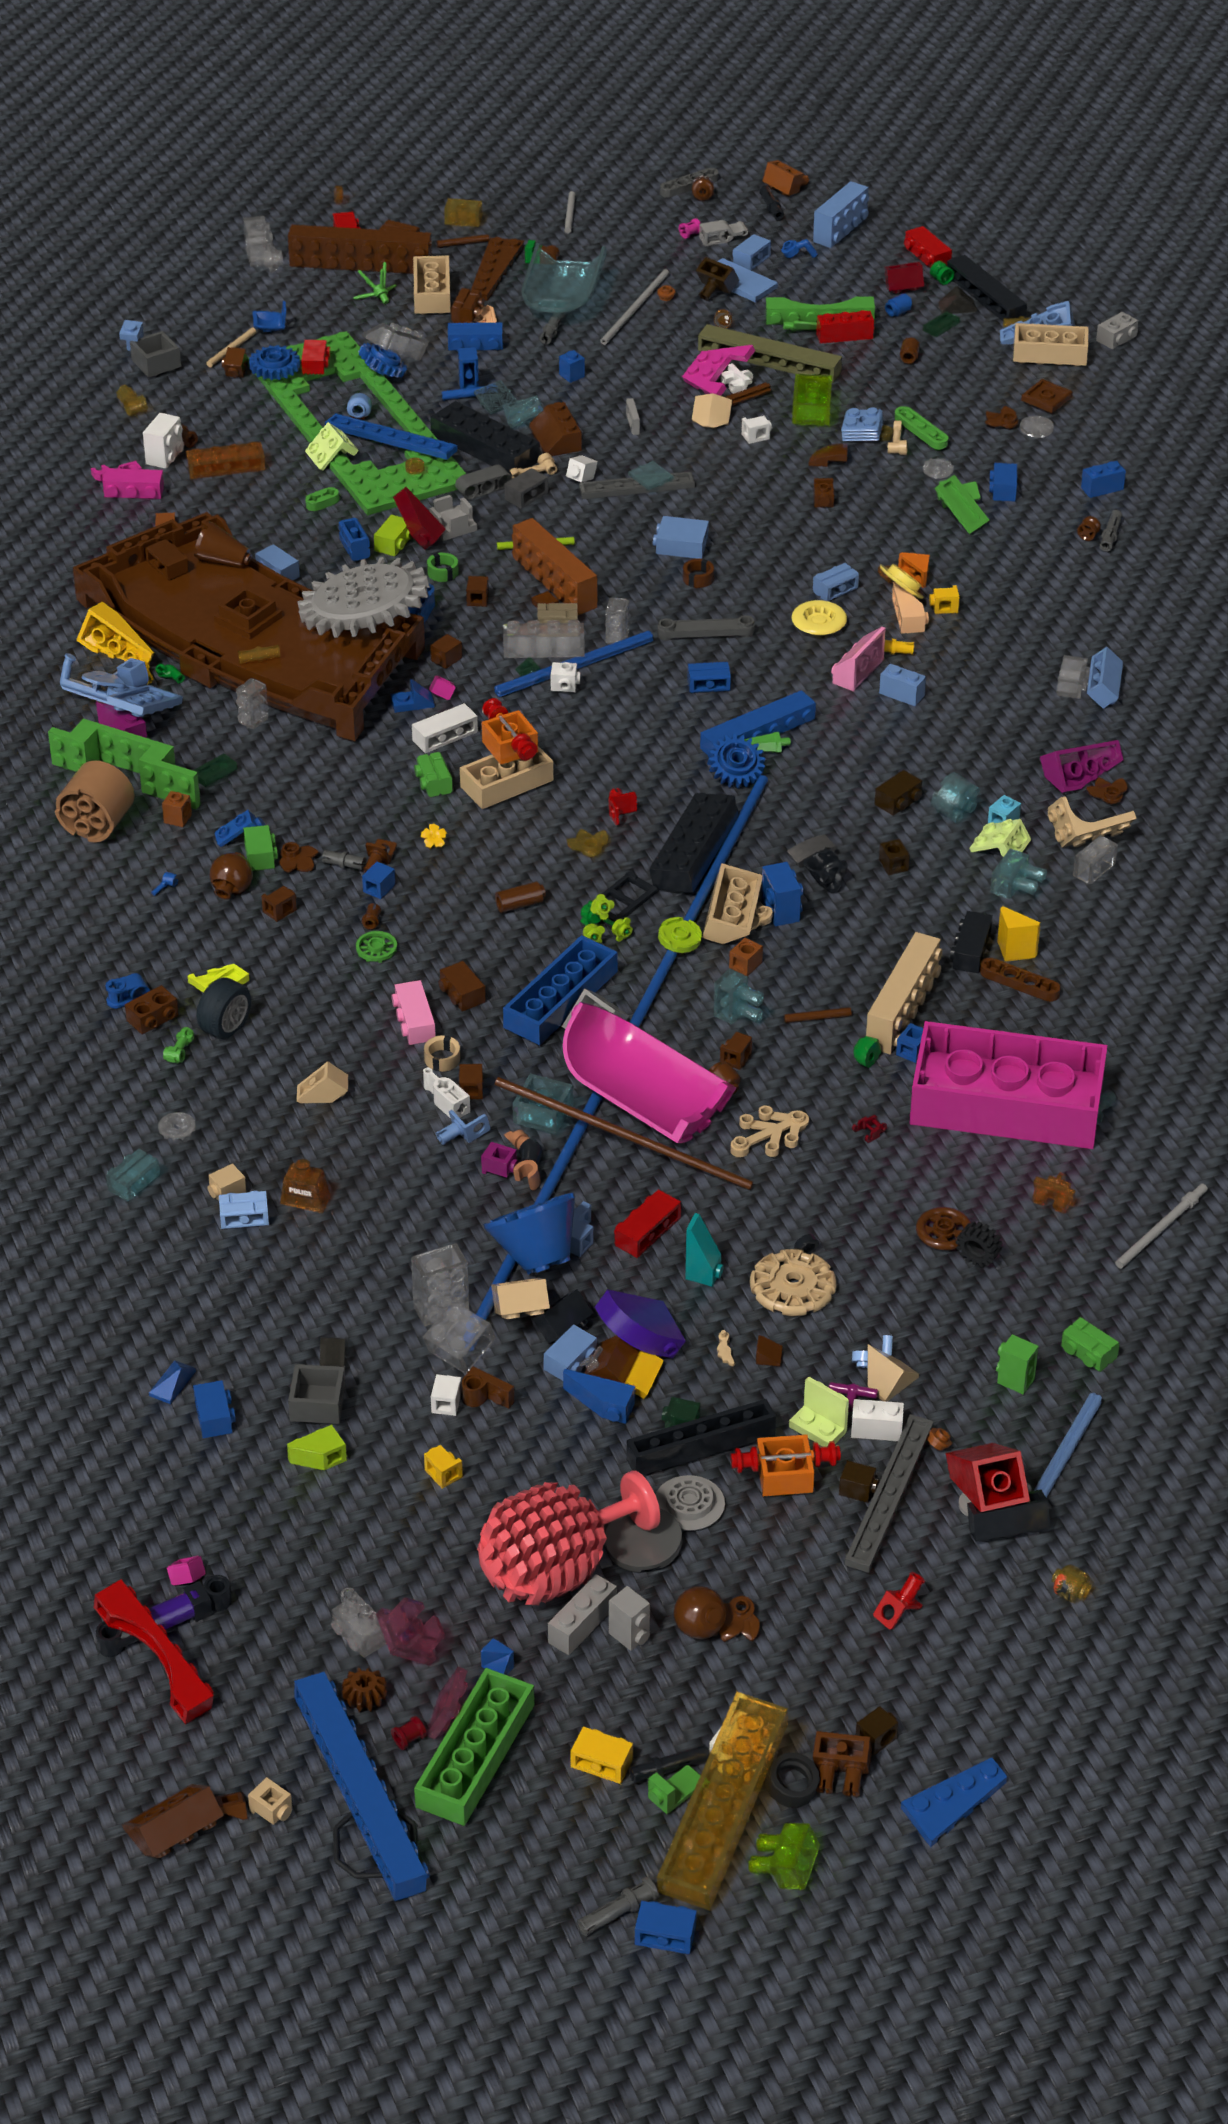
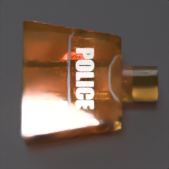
(305, 1187)

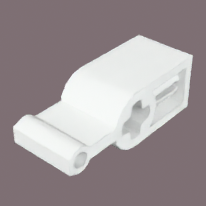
(446, 1094)

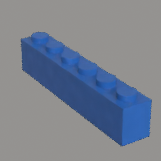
(771, 718)

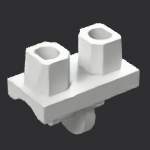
(736, 379)

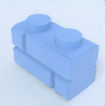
(243, 1209)

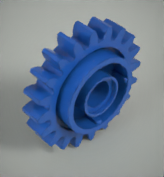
(382, 361)
(274, 362)
(726, 751)

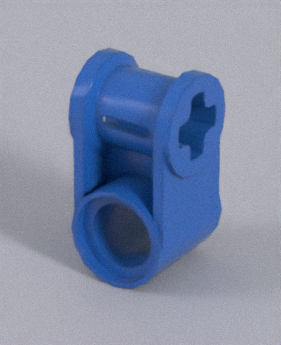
(125, 990)

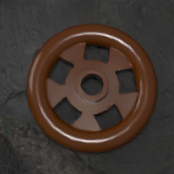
(942, 1228)

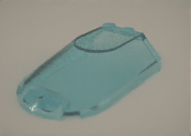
(560, 285)

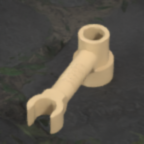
(897, 446)
(545, 462)

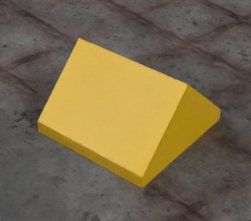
(1017, 935)

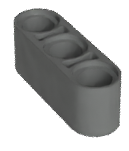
(482, 482)

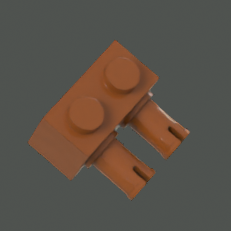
(784, 178)

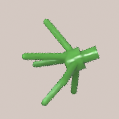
(380, 290)

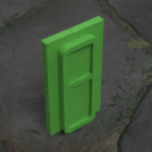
(961, 504)

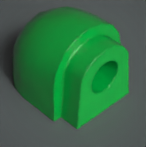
(867, 1051)

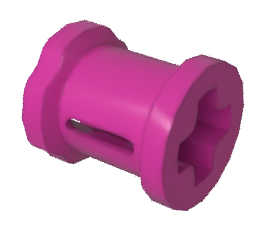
(689, 228)

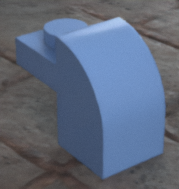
(133, 672)
(581, 1232)

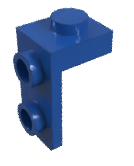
(235, 827)

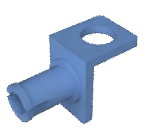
(459, 1128)

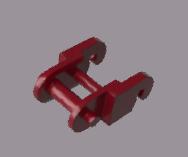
(867, 1123)

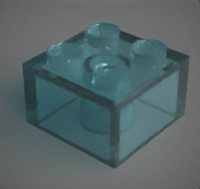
(537, 1115)

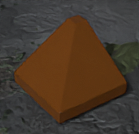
(233, 1805)

